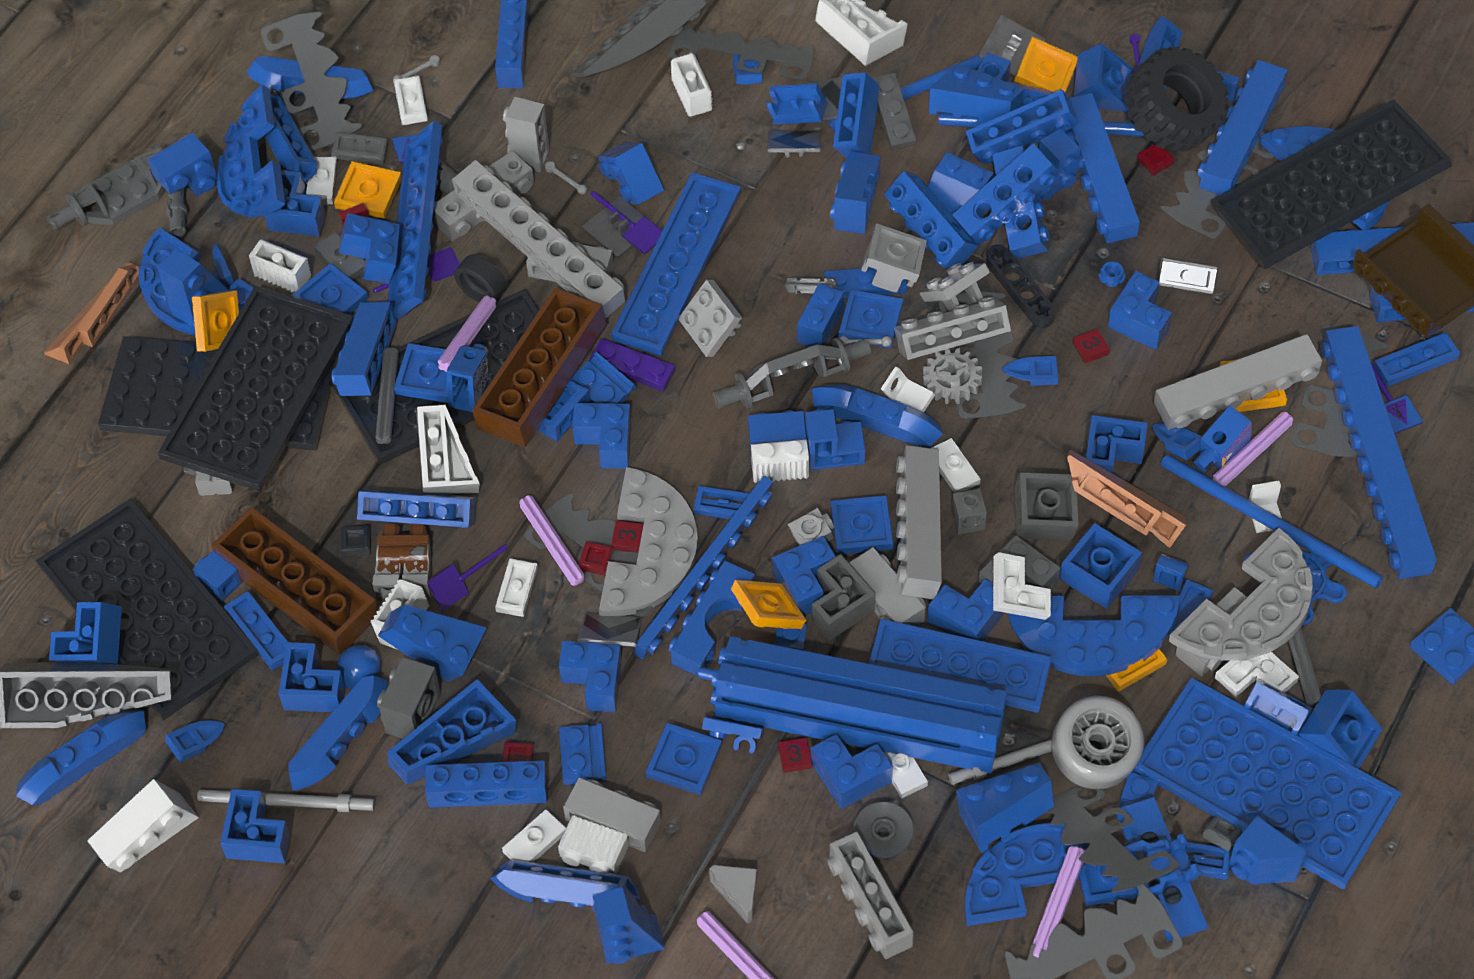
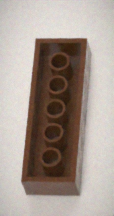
(539, 367)
(296, 581)

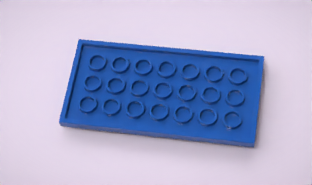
(1251, 767)

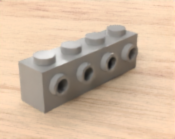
(457, 217)
(952, 328)
(870, 895)

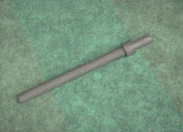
(1002, 761)
(342, 803)

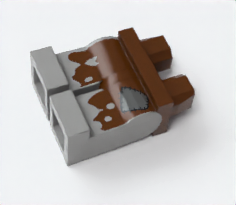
(399, 553)

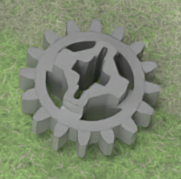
(952, 376)

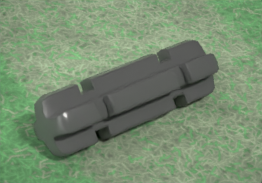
(807, 284)

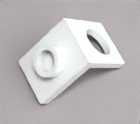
(907, 391)
(1265, 496)

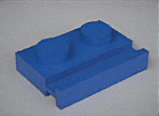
(604, 381)
(582, 753)

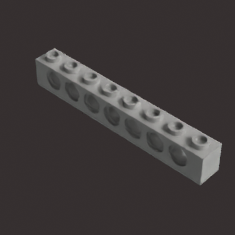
(505, 220)

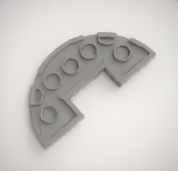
(665, 547)
(1264, 618)

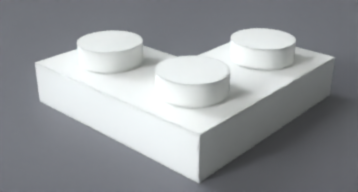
(1011, 592)
(1240, 674)

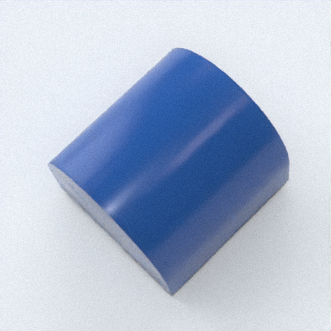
(1170, 572)

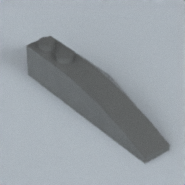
(647, 28)
(74, 692)

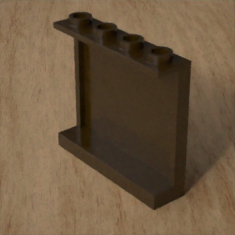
(1423, 271)

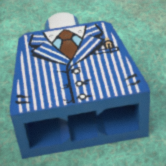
(469, 365)

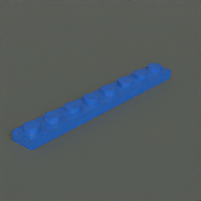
(699, 575)

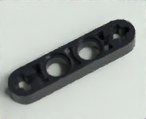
(1023, 284)

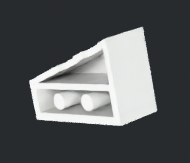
(860, 29)
(442, 456)
(142, 826)

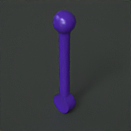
(1134, 40)

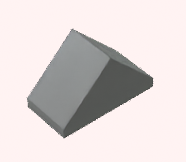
(737, 887)

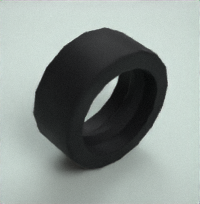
(479, 278)

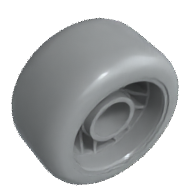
(1110, 725)

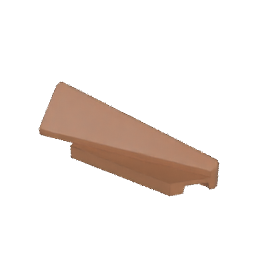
(95, 316)
(1125, 500)

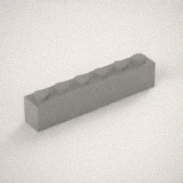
(1237, 382)
(919, 522)

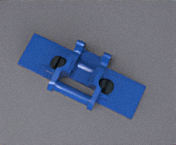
(1150, 835)

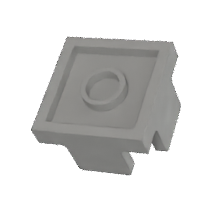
(894, 257)

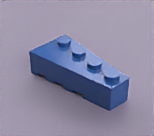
(454, 732)

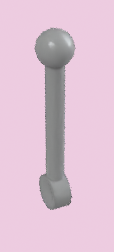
(433, 61)
(550, 167)
(885, 341)

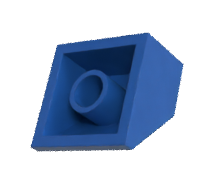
(1104, 76)
(957, 181)
(1342, 727)
(1266, 855)

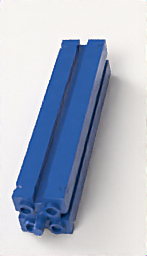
(858, 702)

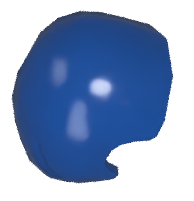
(356, 663)

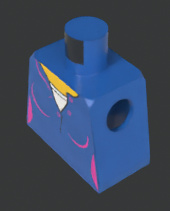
(1223, 440)

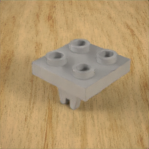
(959, 278)
(710, 318)

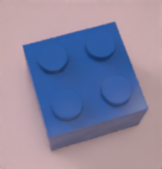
(1100, 566)

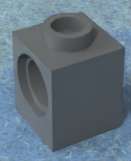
(968, 511)

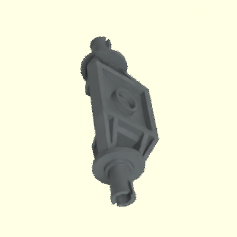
(114, 194)
(812, 355)

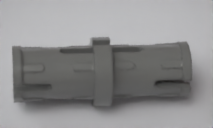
(176, 213)

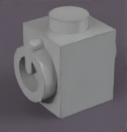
(811, 527)

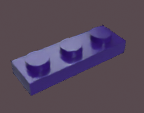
(636, 365)

